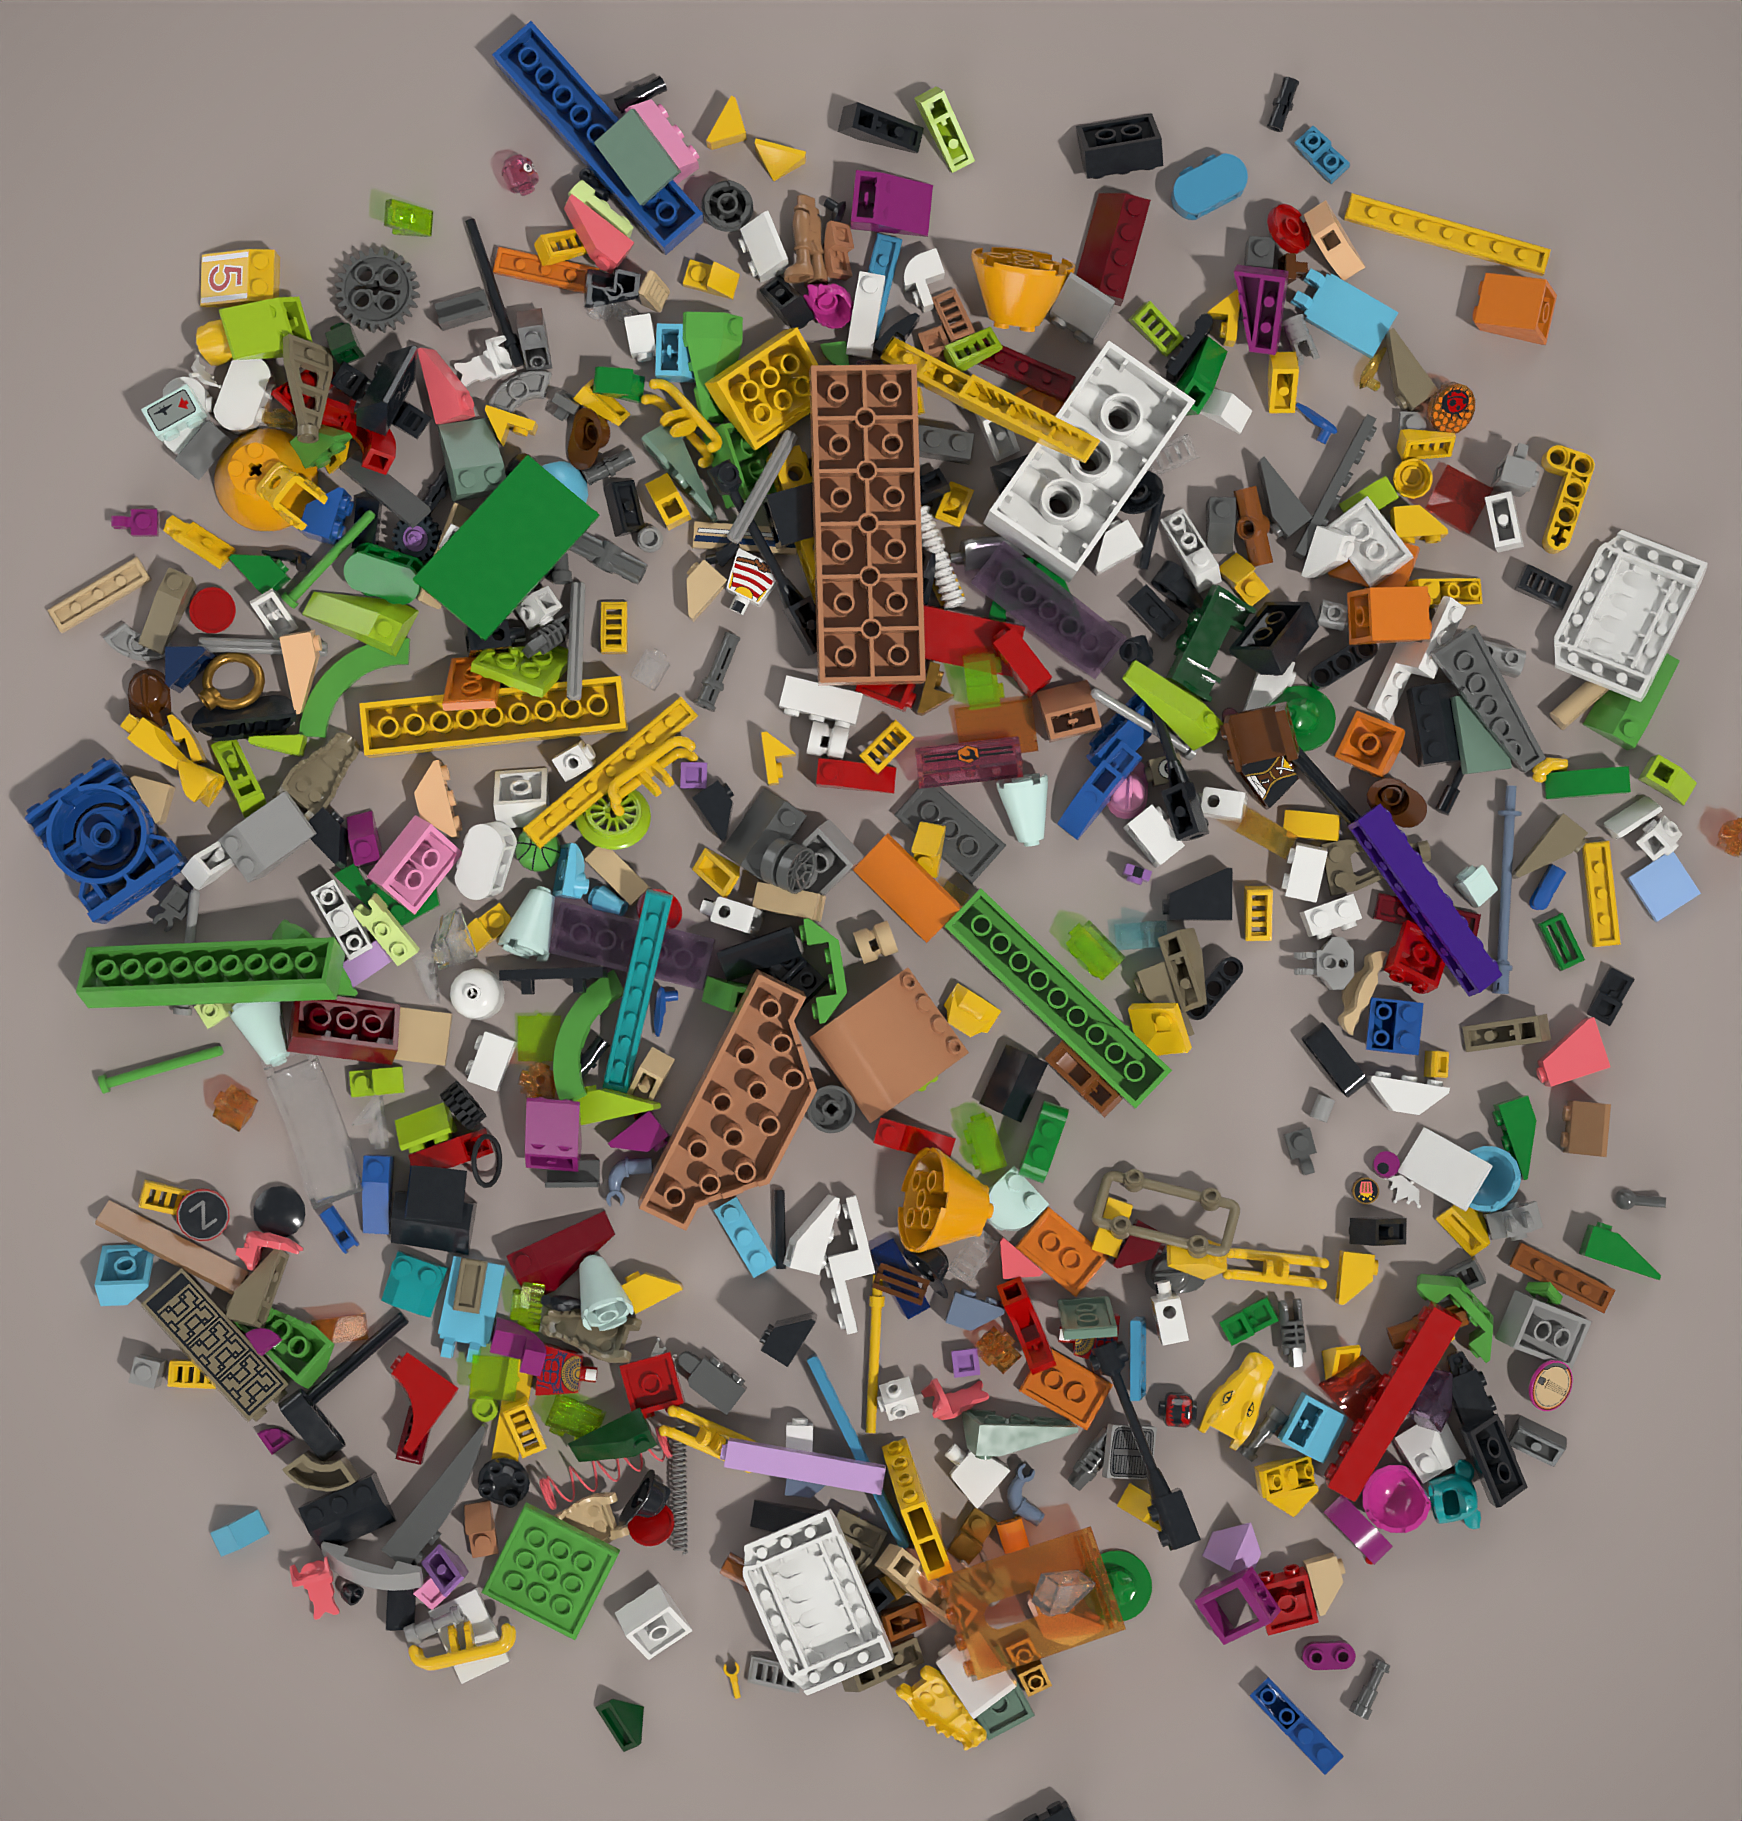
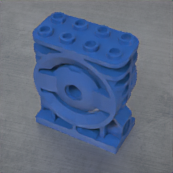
(56, 823)

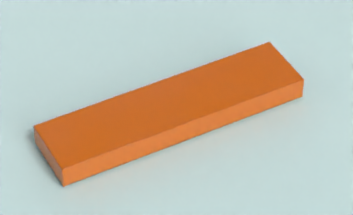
(529, 268)

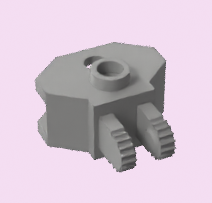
(1327, 963)
(1514, 1220)

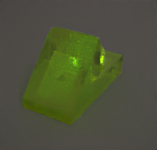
(408, 219)

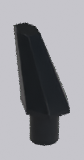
(722, 554)

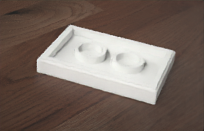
(1376, 545)
(1445, 1169)
(484, 1633)

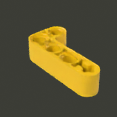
(1563, 501)

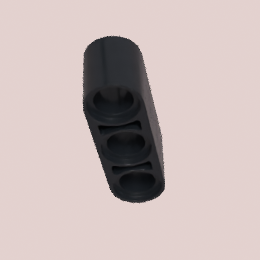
(1331, 669)
(1224, 981)
(1334, 1060)
(312, 1424)

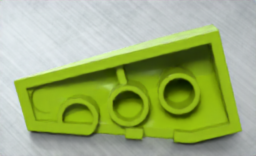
(363, 618)
(1174, 705)

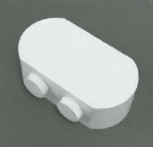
(244, 396)
(204, 398)
(485, 860)

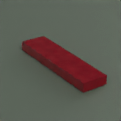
(1029, 372)
(1391, 910)

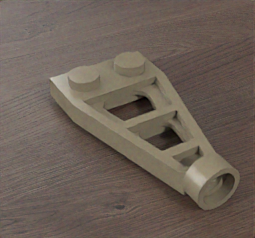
(315, 358)
(1340, 870)
(862, 1535)

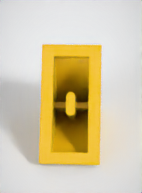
(728, 127)

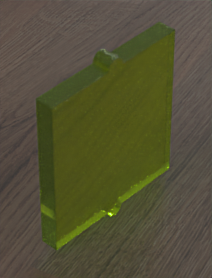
(537, 1037)
(493, 1377)

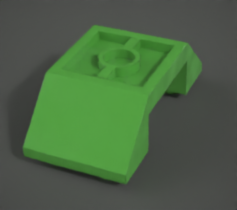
(818, 936)

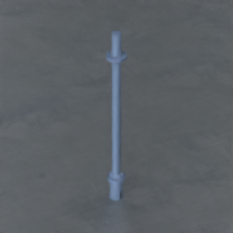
(1501, 985)

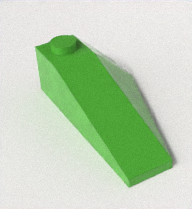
(1624, 718)
(302, 1351)

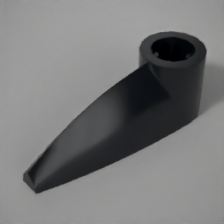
(1176, 587)

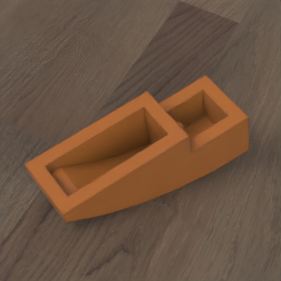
(1083, 1079)

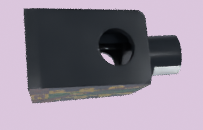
(476, 645)

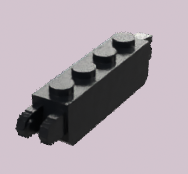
(1468, 1391)

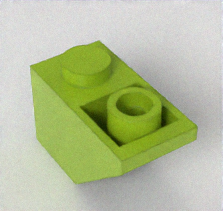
(1668, 779)

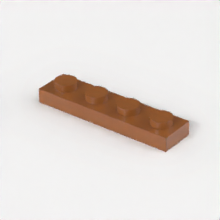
(1562, 1277)

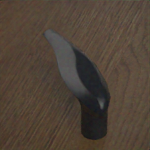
(837, 208)
(293, 556)
(561, 1302)

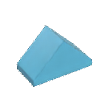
(240, 1533)

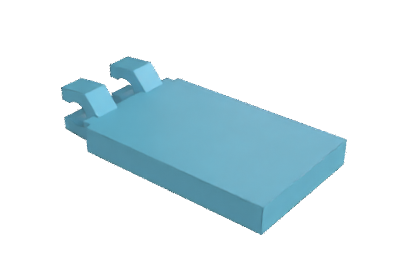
(1345, 312)
(466, 1326)

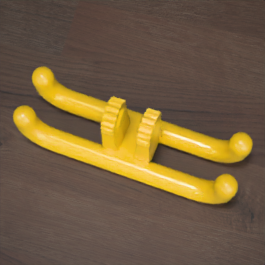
(684, 420)
(649, 767)
(1276, 1268)
(709, 1437)
(466, 1655)

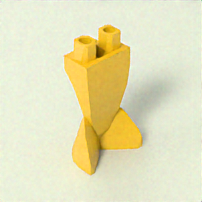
(196, 780)

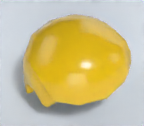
(1412, 478)

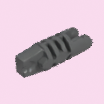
(548, 637)
(1292, 1332)
(1090, 1462)

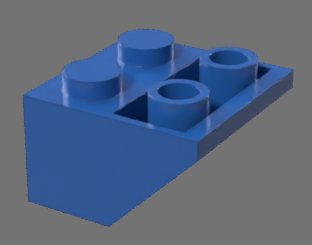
(327, 520)
(1394, 1026)

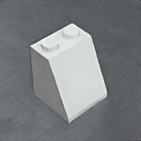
(975, 1695)

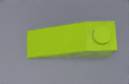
(944, 128)
(239, 776)
(611, 1104)

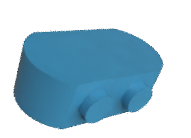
(1209, 186)

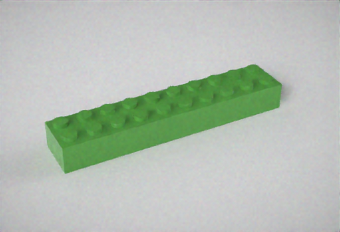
(211, 973)
(1054, 995)

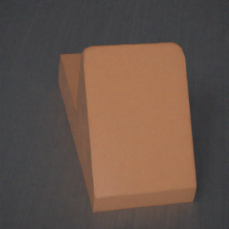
(481, 1529)

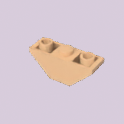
(1333, 241)
(436, 801)

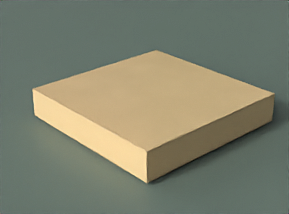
(423, 1036)

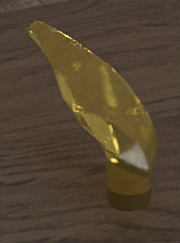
(1369, 371)

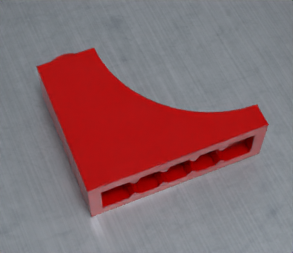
(910, 1138)
(427, 1393)

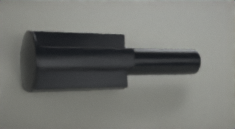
(1450, 794)

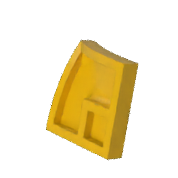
(1160, 1027)

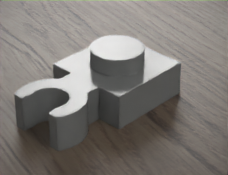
(175, 904)

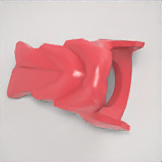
(254, 1244)
(953, 1404)
(318, 1581)

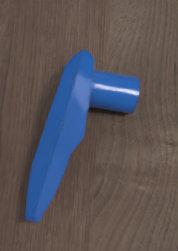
(1326, 427)
(660, 1007)

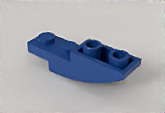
(1098, 790)
(1296, 1725)

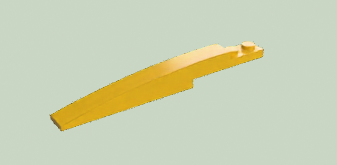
(993, 402)

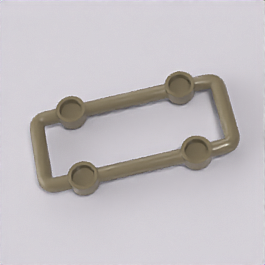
(1197, 1245)

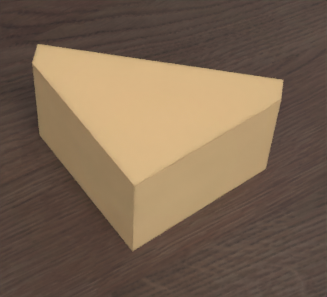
(156, 797)

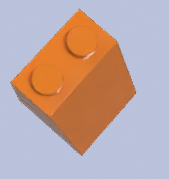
(1515, 307)
(1388, 615)

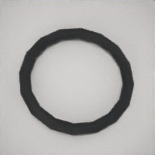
(474, 1160)

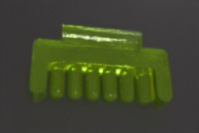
(523, 1309)

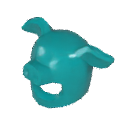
(1455, 1496)

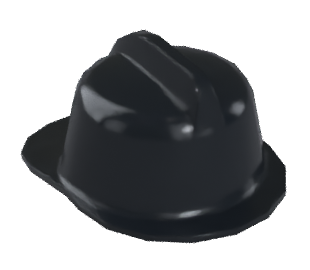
(932, 1266)
(647, 1499)

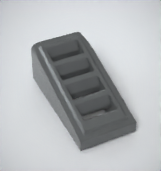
(1462, 1267)

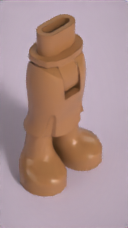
(809, 251)

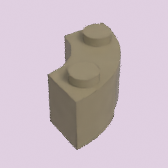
(321, 1475)

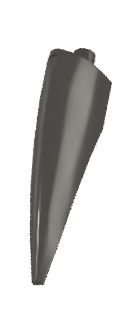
(976, 551)

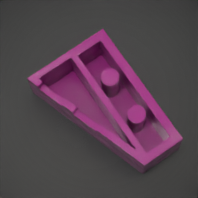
(1262, 304)

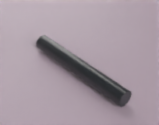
(1150, 535)
(780, 1231)

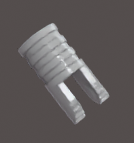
(1297, 335)

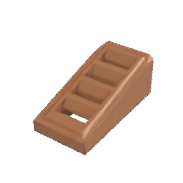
(944, 319)

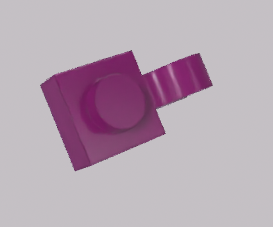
(142, 522)

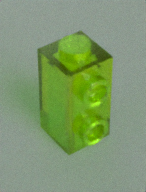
(1094, 950)
(986, 1143)

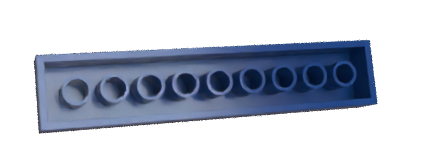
(580, 120)

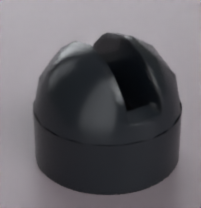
(351, 1593)

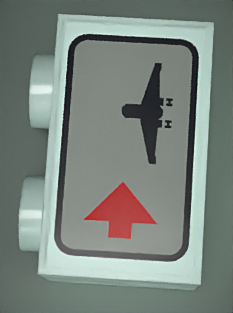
(174, 413)

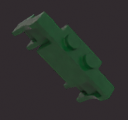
(1203, 639)

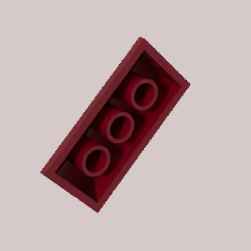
(1113, 243)
(345, 1029)

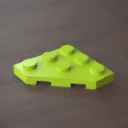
(515, 670)

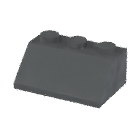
(764, 822)

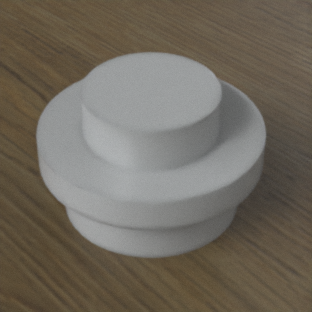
(650, 539)

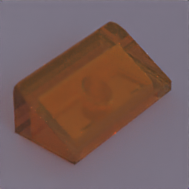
(343, 1328)

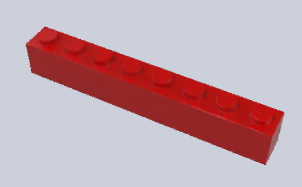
(1392, 1401)

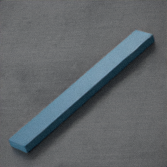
(855, 1446)

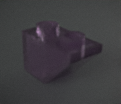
(1434, 1402)

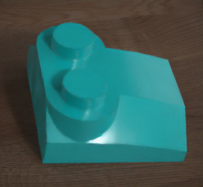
(414, 1284)

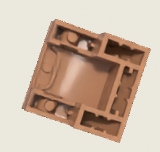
(889, 1045)

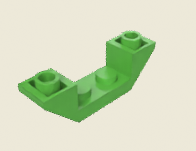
(1438, 1287)

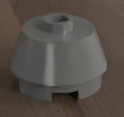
(727, 206)

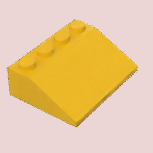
(766, 388)

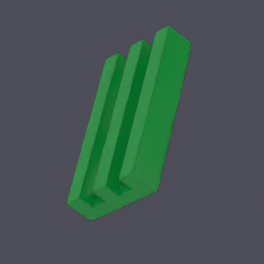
(1553, 949)

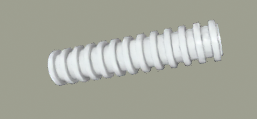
(943, 572)

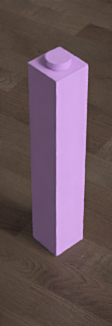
(803, 1465)

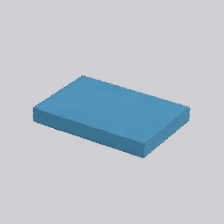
(1137, 1358)

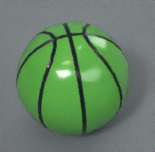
(534, 858)

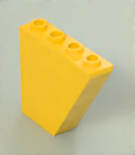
(916, 1509)

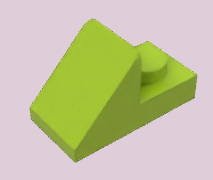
(376, 1081)

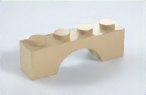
(910, 1576)

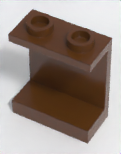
(1260, 735)

